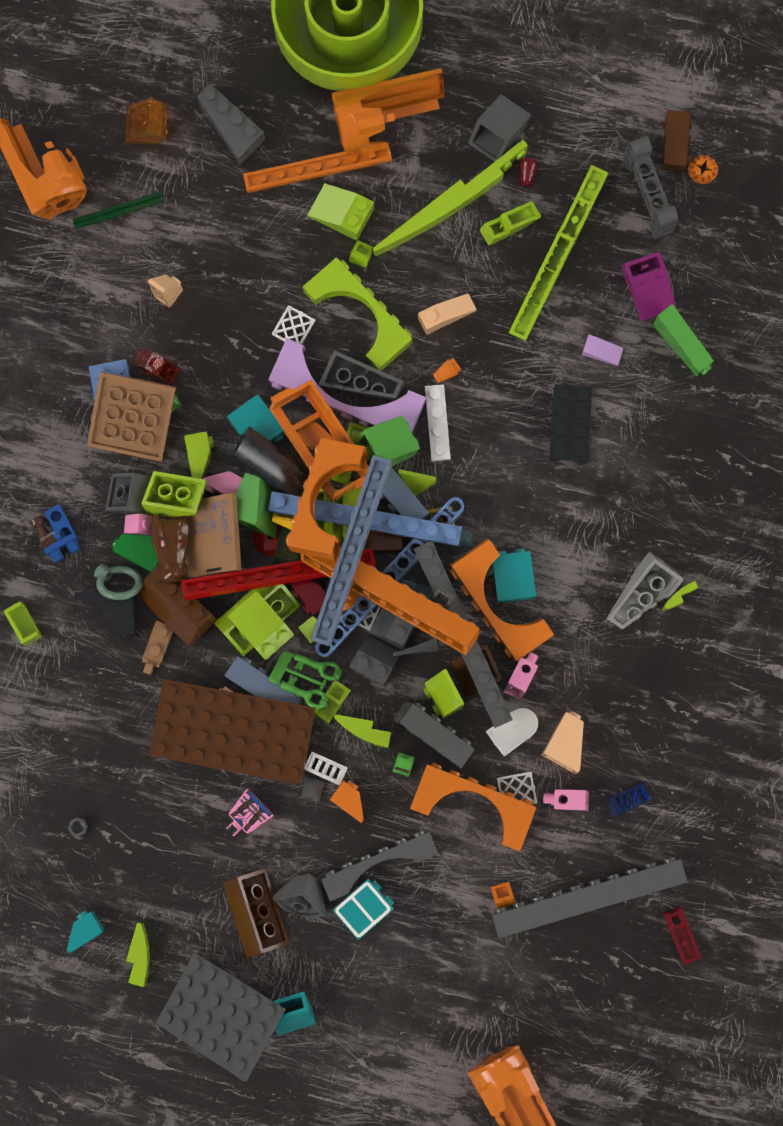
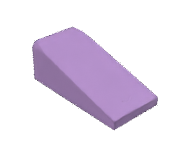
(602, 350)

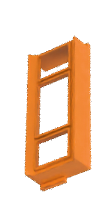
(326, 414)

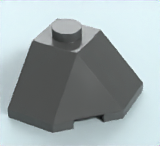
(302, 895)

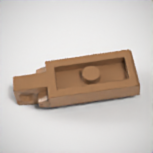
(156, 647)

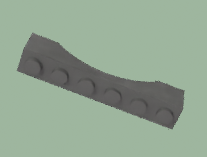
(418, 849)

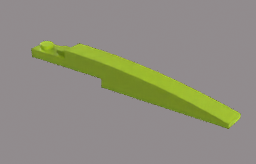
(452, 200)
(558, 253)

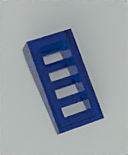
(614, 807)

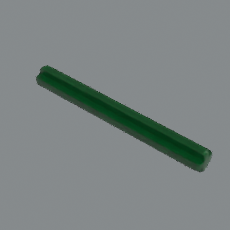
(118, 210)

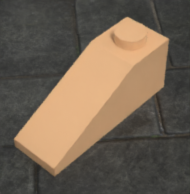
(165, 289)
(445, 313)

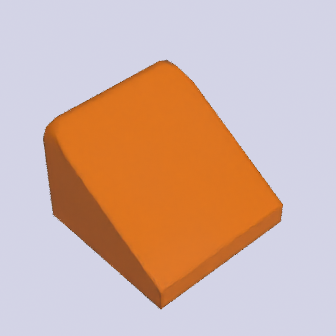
(503, 895)

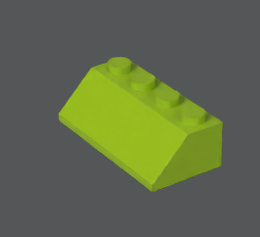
(279, 600)

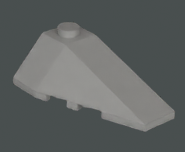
(648, 586)

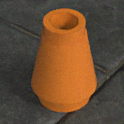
(447, 370)

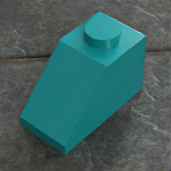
(84, 930)

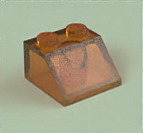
(146, 122)

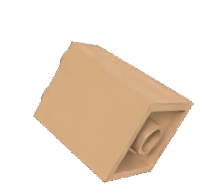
(566, 743)

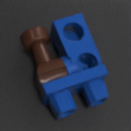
(60, 537)

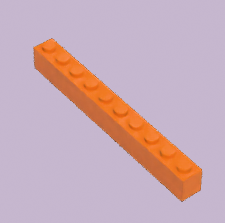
(405, 603)

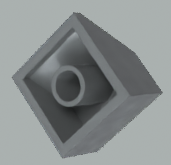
(127, 493)
(374, 660)

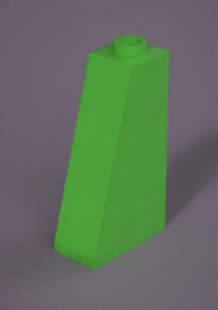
(683, 340)

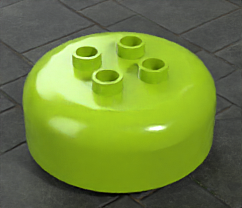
(347, 40)

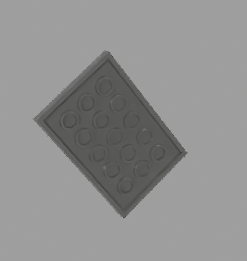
(220, 1016)

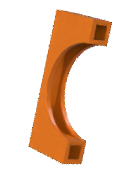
(330, 460)
(471, 572)
(514, 813)

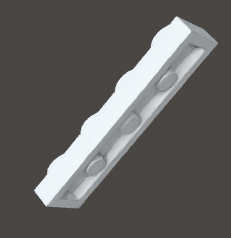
(437, 423)

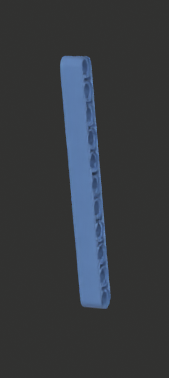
(393, 568)

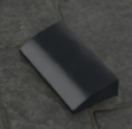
(270, 462)

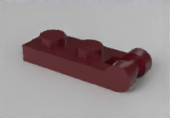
(682, 936)

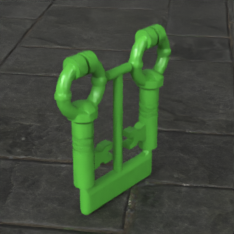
(281, 667)

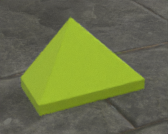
(416, 482)

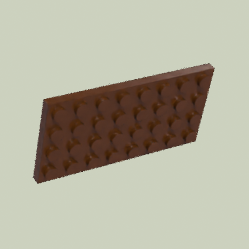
(232, 731)

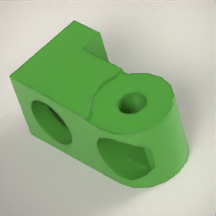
(403, 764)

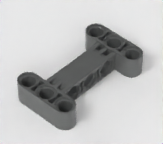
(636, 157)

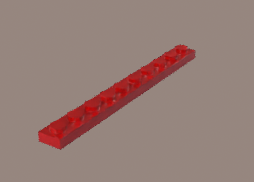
(256, 578)

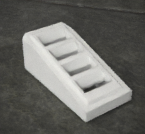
(338, 780)

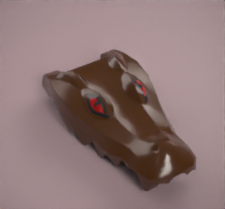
(170, 543)

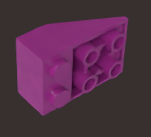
(648, 285)

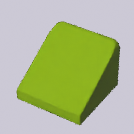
(361, 254)
(308, 627)

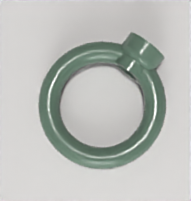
(104, 573)

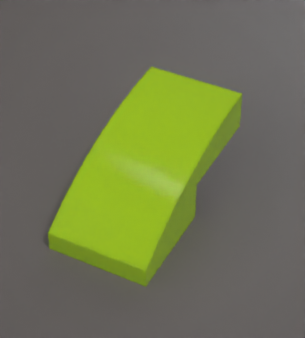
(676, 599)
(336, 694)

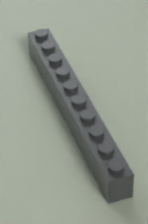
(474, 659)
(589, 898)

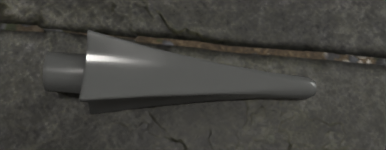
(428, 646)

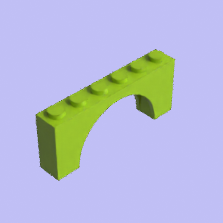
(339, 281)

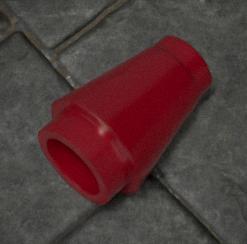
(527, 171)

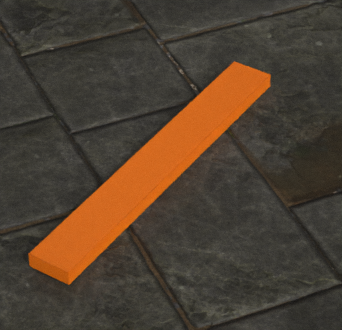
(313, 168)

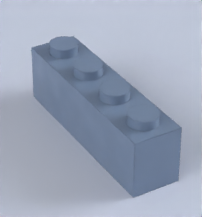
(401, 498)
(257, 681)

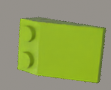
(342, 210)
(173, 495)
(260, 624)
(443, 694)

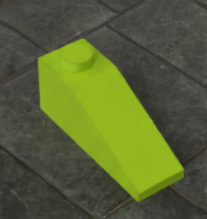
(199, 453)

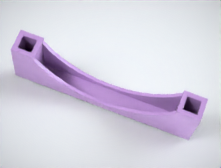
(292, 372)

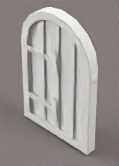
(515, 732)

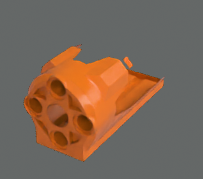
(367, 109)
(45, 190)
(510, 1089)

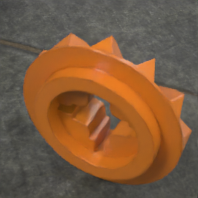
(695, 172)

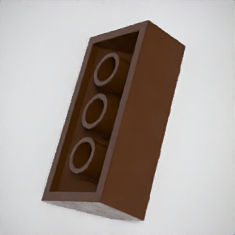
(185, 618)
(256, 913)

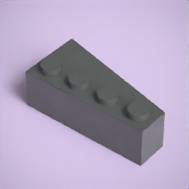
(232, 125)
(356, 377)
(434, 734)

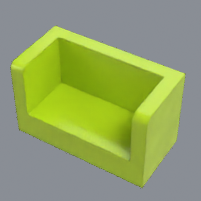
(23, 623)

